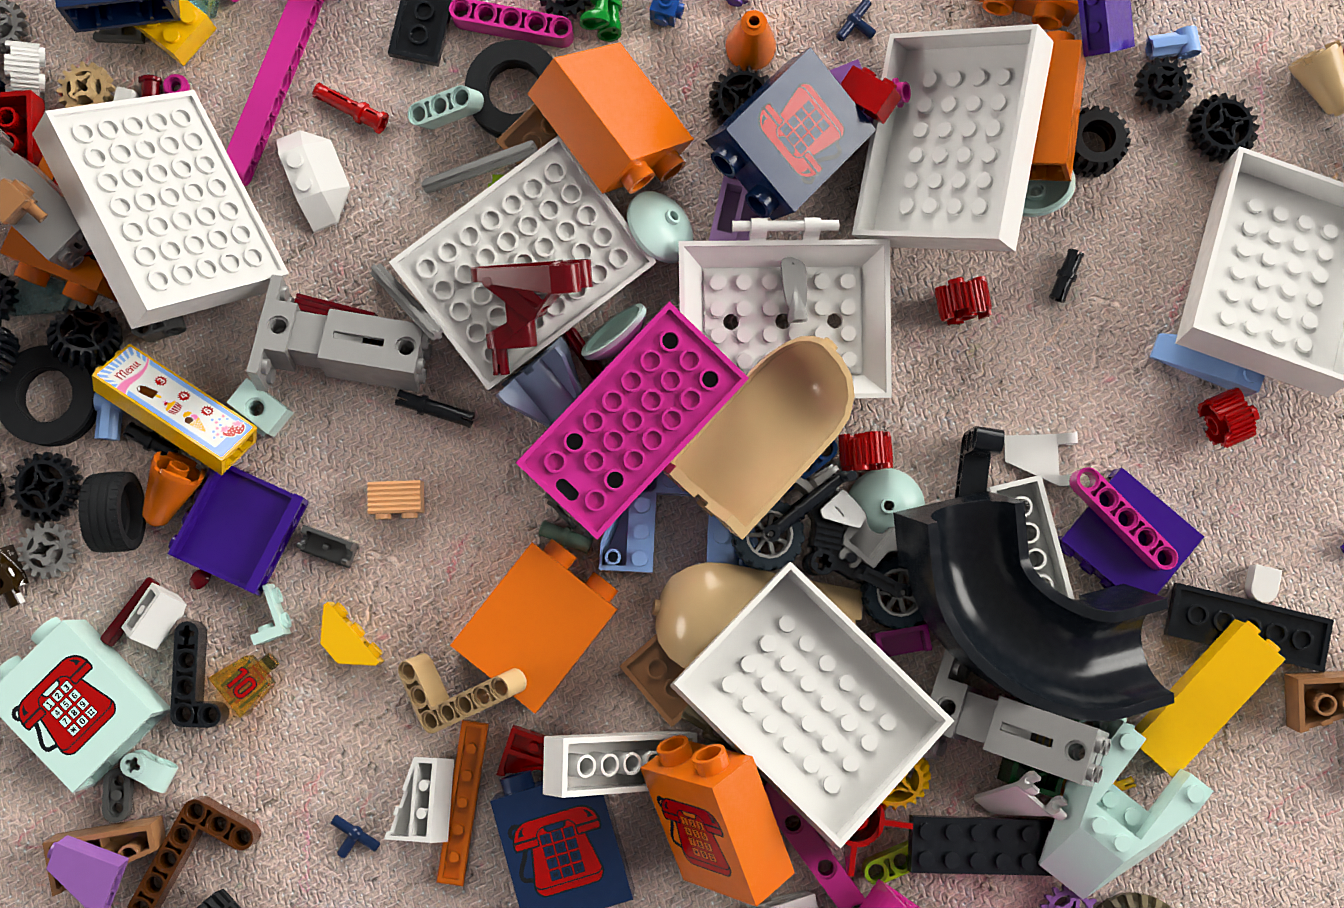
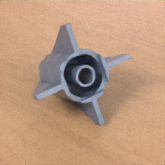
(543, 386)

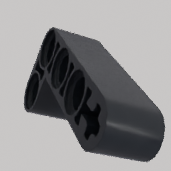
(196, 675)

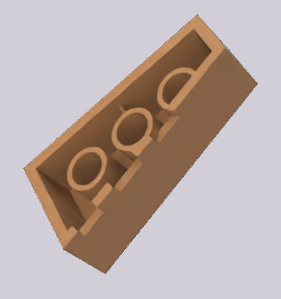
(1313, 699)
(125, 838)

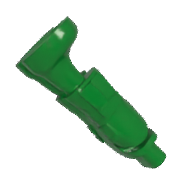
(604, 18)

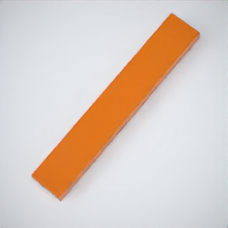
(463, 802)

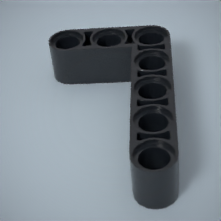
(976, 450)

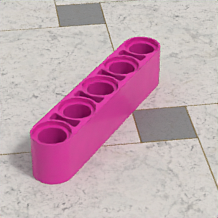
(503, 14)
(1135, 523)

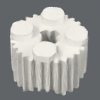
(23, 67)

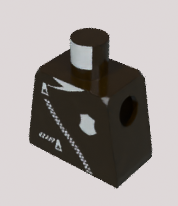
(11, 576)

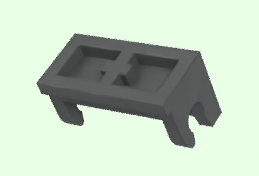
(327, 546)

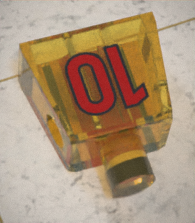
(245, 682)

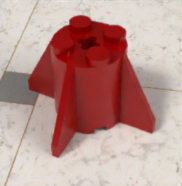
(866, 834)

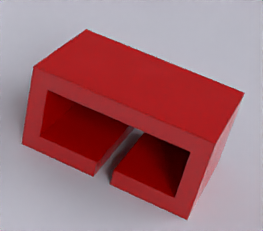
(870, 93)

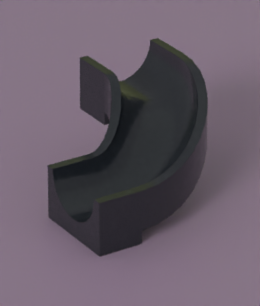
(1011, 626)

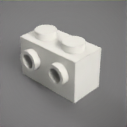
(154, 616)

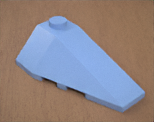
(1205, 366)

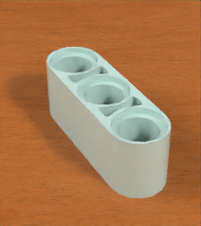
(456, 108)

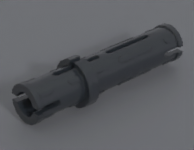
(424, 405)

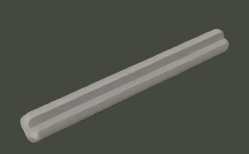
(479, 167)
(406, 302)

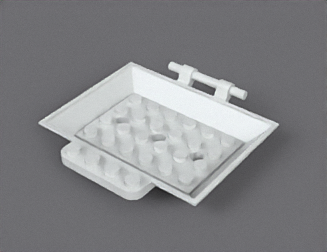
(746, 282)

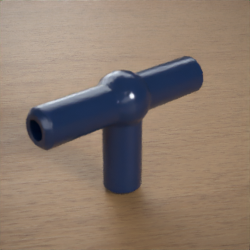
(854, 20)
(354, 834)

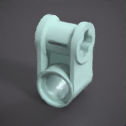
(153, 772)

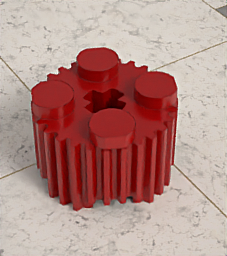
(963, 300)
(1229, 418)
(865, 451)

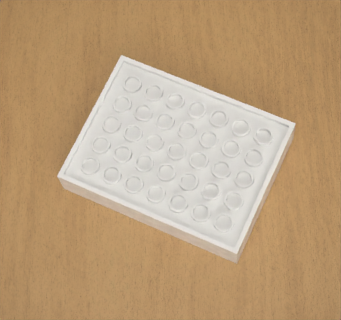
(962, 148)
(159, 204)
(529, 215)
(1271, 274)
(812, 704)

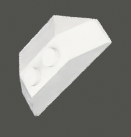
(314, 177)

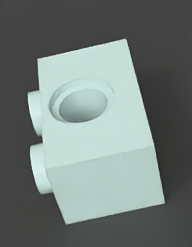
(274, 413)

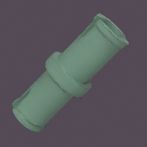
(565, 536)

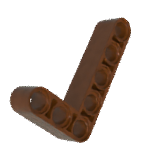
(182, 848)

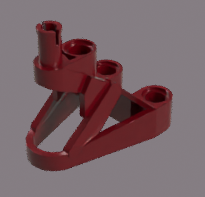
(515, 287)

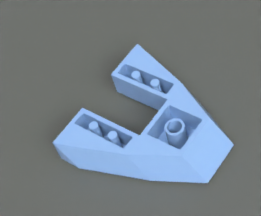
(631, 538)

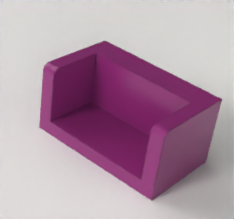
(904, 640)

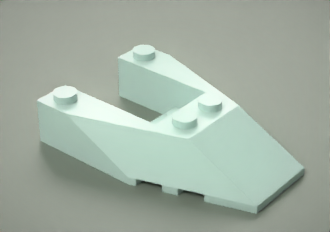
(1109, 829)

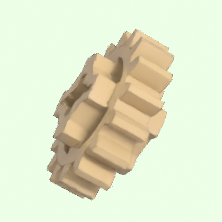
(85, 77)

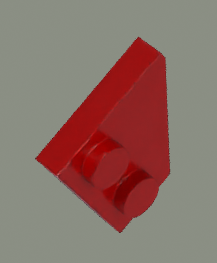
(522, 751)

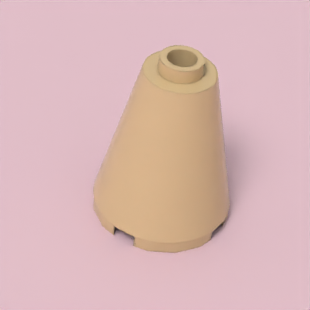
(1323, 76)

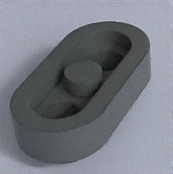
(116, 793)

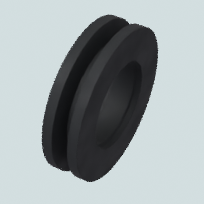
(493, 61)
(16, 416)

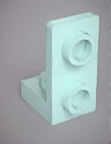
(281, 619)

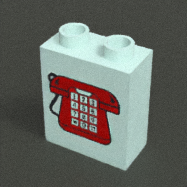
(77, 702)

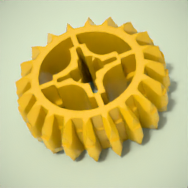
(909, 788)

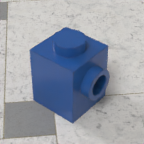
(666, 12)

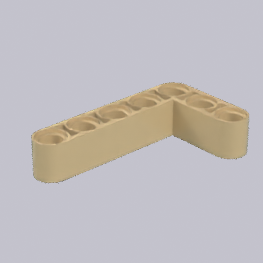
(433, 703)

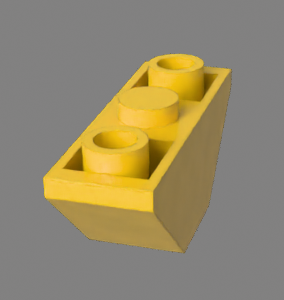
(346, 639)

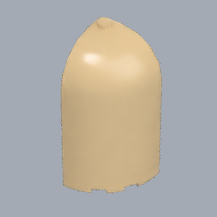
(767, 433)
(710, 595)

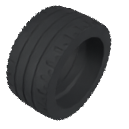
(112, 512)

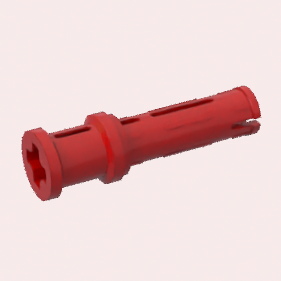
(361, 112)

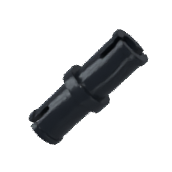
(1066, 275)
(148, 439)

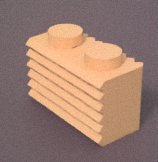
(395, 498)

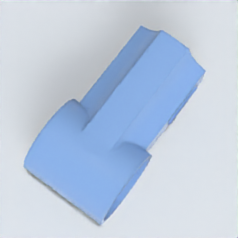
(1181, 43)
(108, 419)

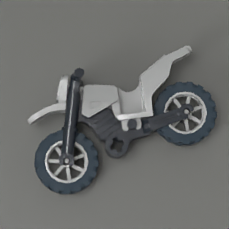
(841, 541)

